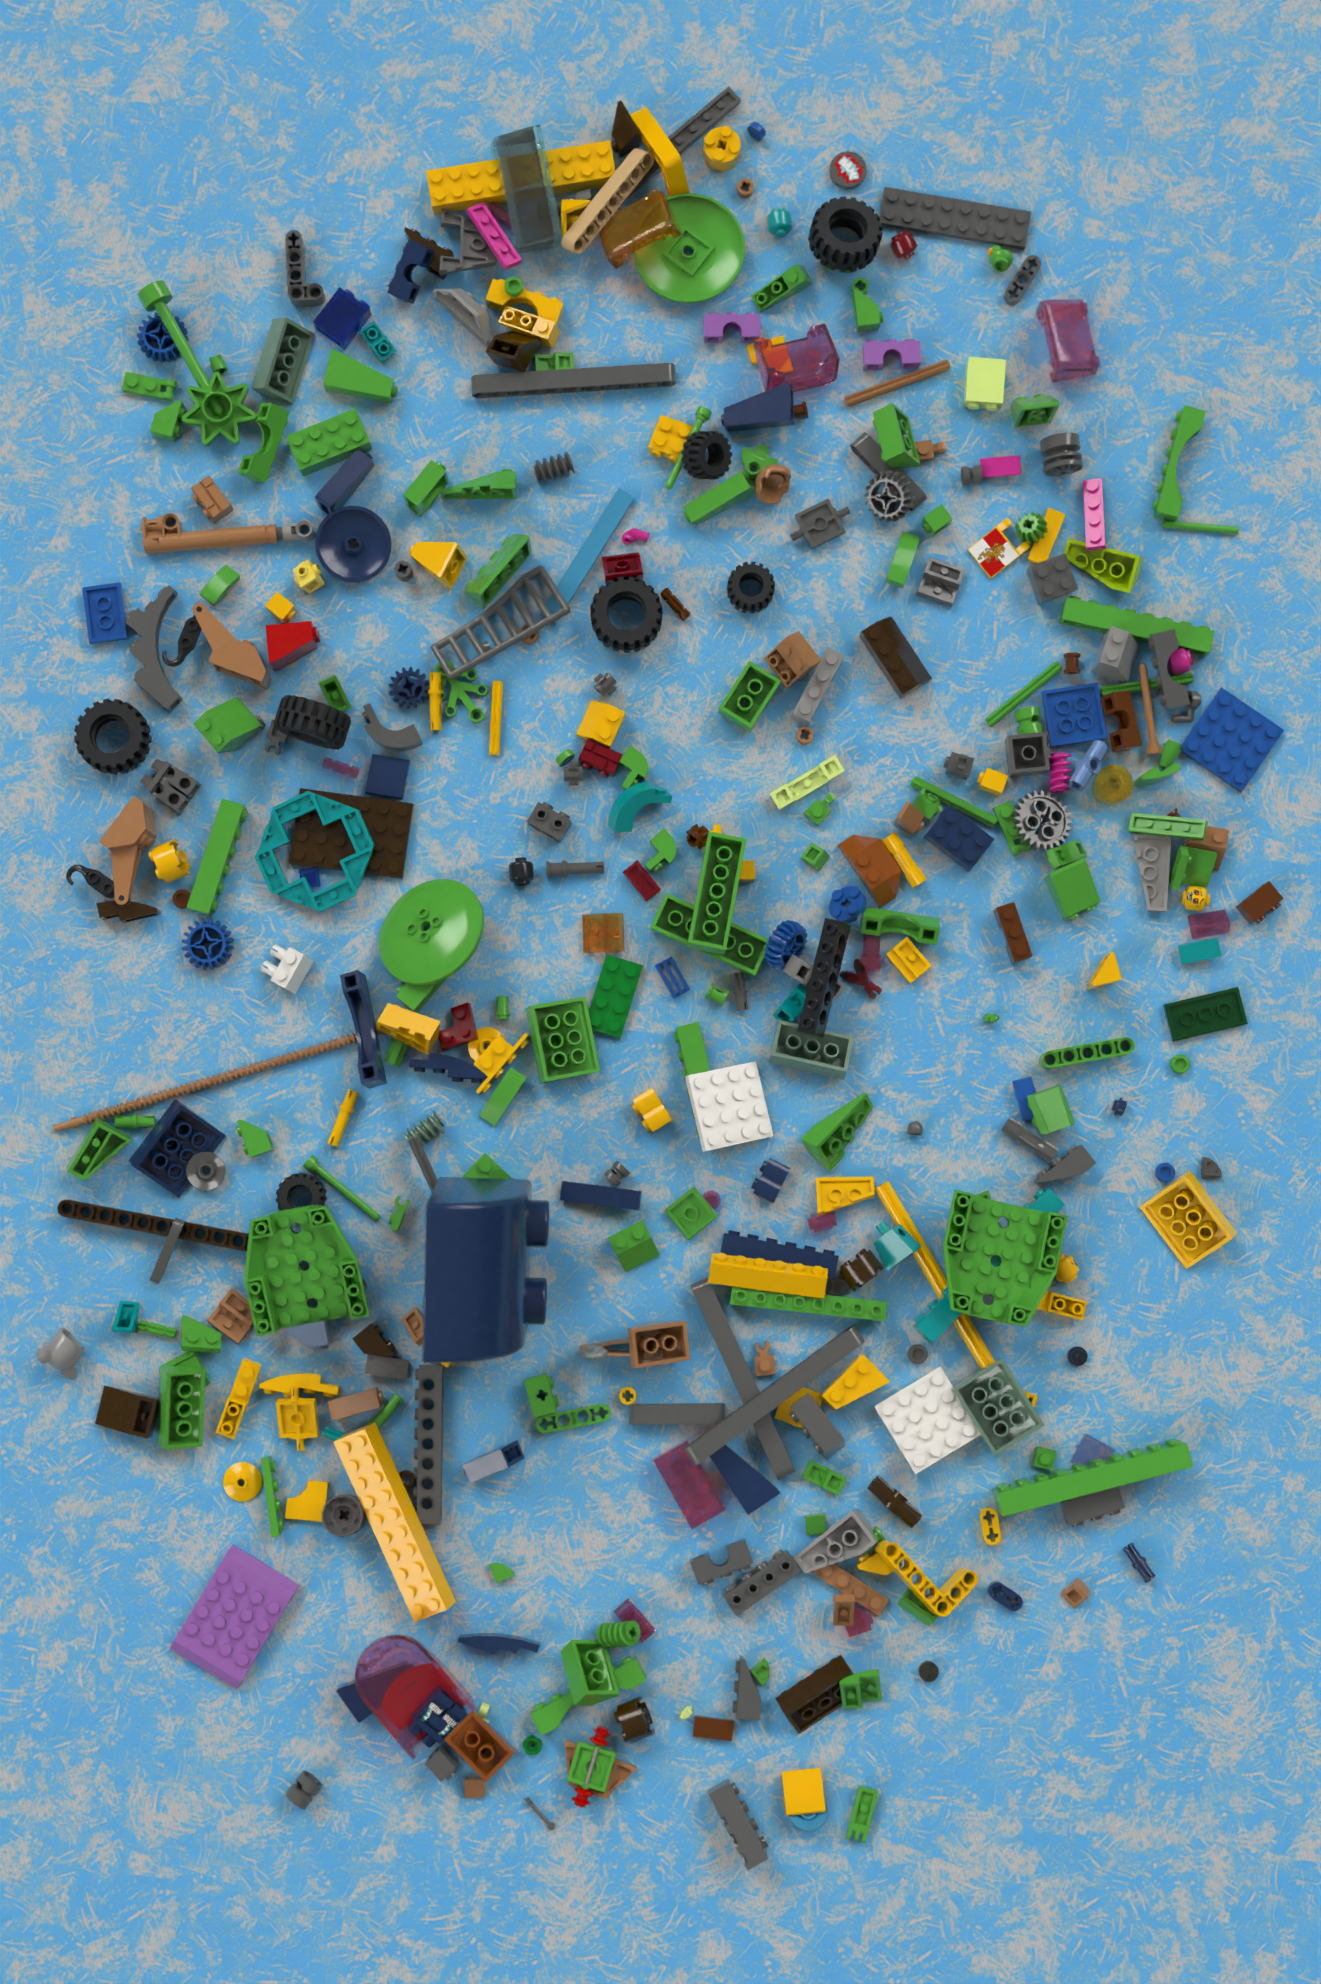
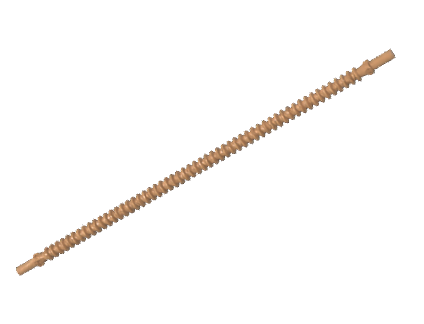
(128, 1106)

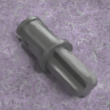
(740, 991)

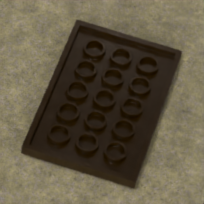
(327, 845)

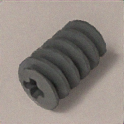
(553, 467)

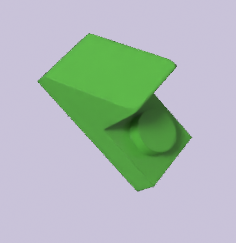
(334, 693)

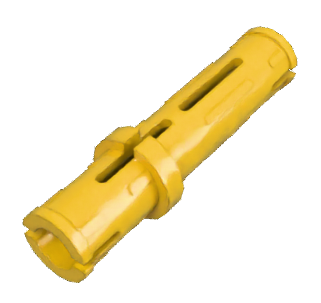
(435, 701)
(343, 1117)

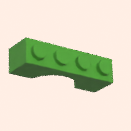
(272, 422)
(921, 928)

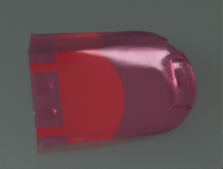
(396, 1678)

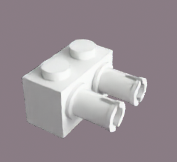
(290, 970)

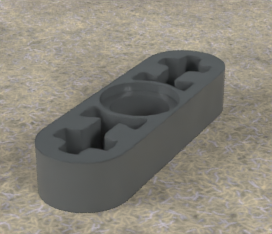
(1022, 272)

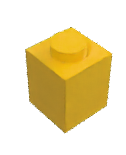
(281, 608)
(992, 781)

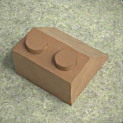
(1214, 841)

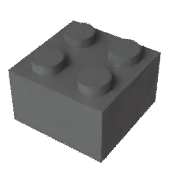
(1051, 578)
(1027, 754)

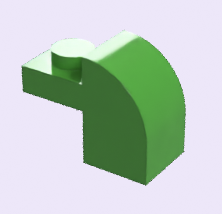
(636, 764)
(666, 849)
(1066, 854)

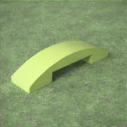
(807, 782)

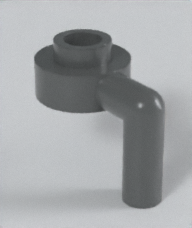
(1195, 702)

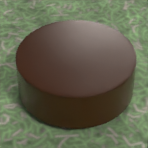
(181, 898)

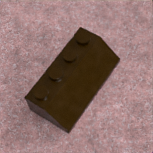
(895, 656)
(815, 1695)

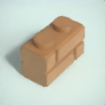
(212, 499)

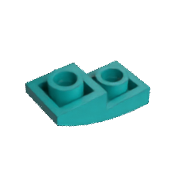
(377, 341)
(1199, 950)

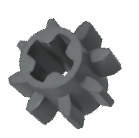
(605, 684)
(573, 773)

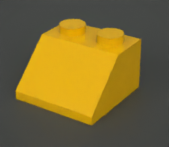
(601, 723)

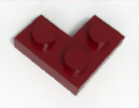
(463, 1029)

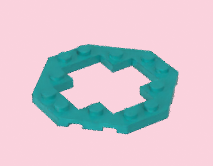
(353, 865)

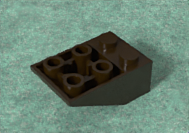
(128, 1411)

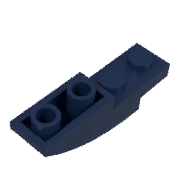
(456, 1067)

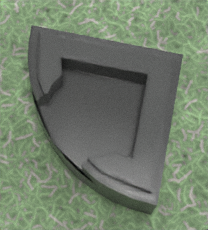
(1210, 1168)
(838, 1286)

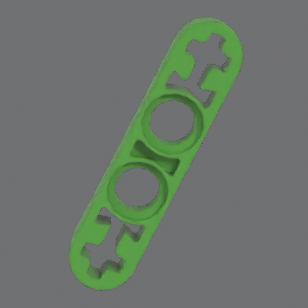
(573, 1416)

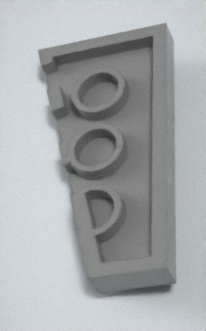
(1154, 867)

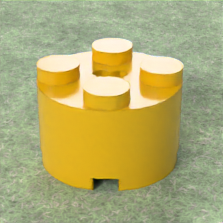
(715, 142)
(170, 861)

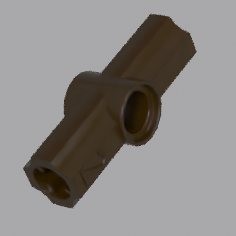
(895, 1501)

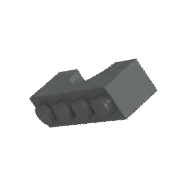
(1163, 646)

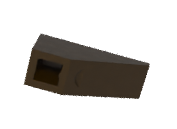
(439, 251)

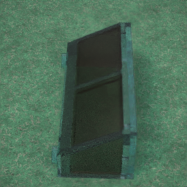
(528, 189)

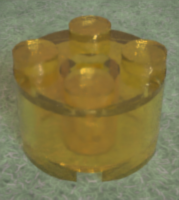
(1115, 795)

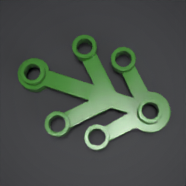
(458, 688)

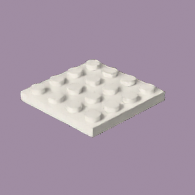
(729, 1106)
(927, 1420)

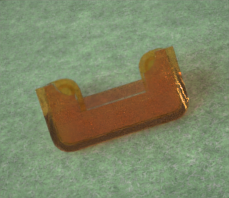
(638, 227)

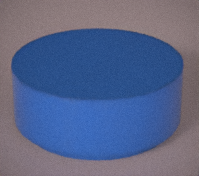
(756, 131)
(1164, 1172)

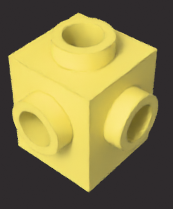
(308, 576)

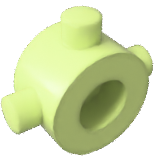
(685, 1712)

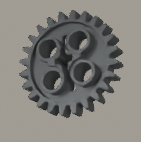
(1027, 811)

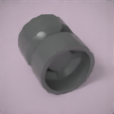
(306, 1786)

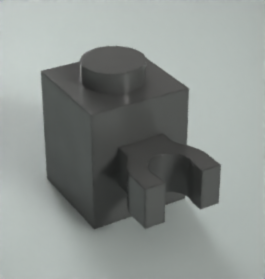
(958, 765)

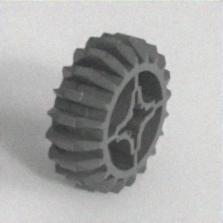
(886, 510)

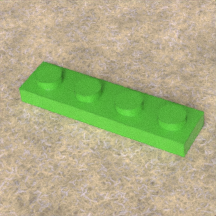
(1168, 826)
(273, 1504)

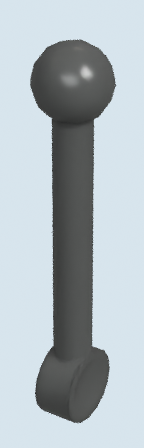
(550, 1825)

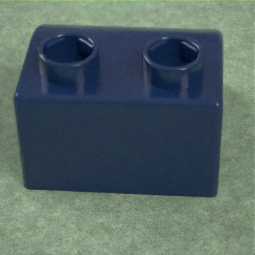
(480, 1267)

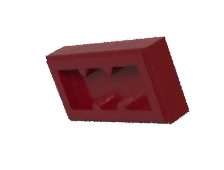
(641, 881)

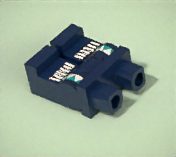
(437, 1717)

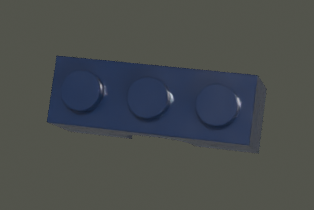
(413, 255)

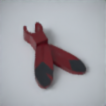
(861, 978)

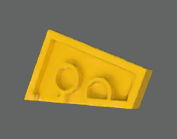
(840, 1192)

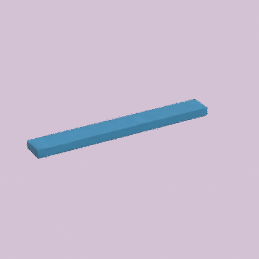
(591, 549)

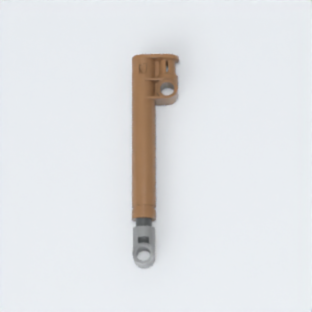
(163, 539)

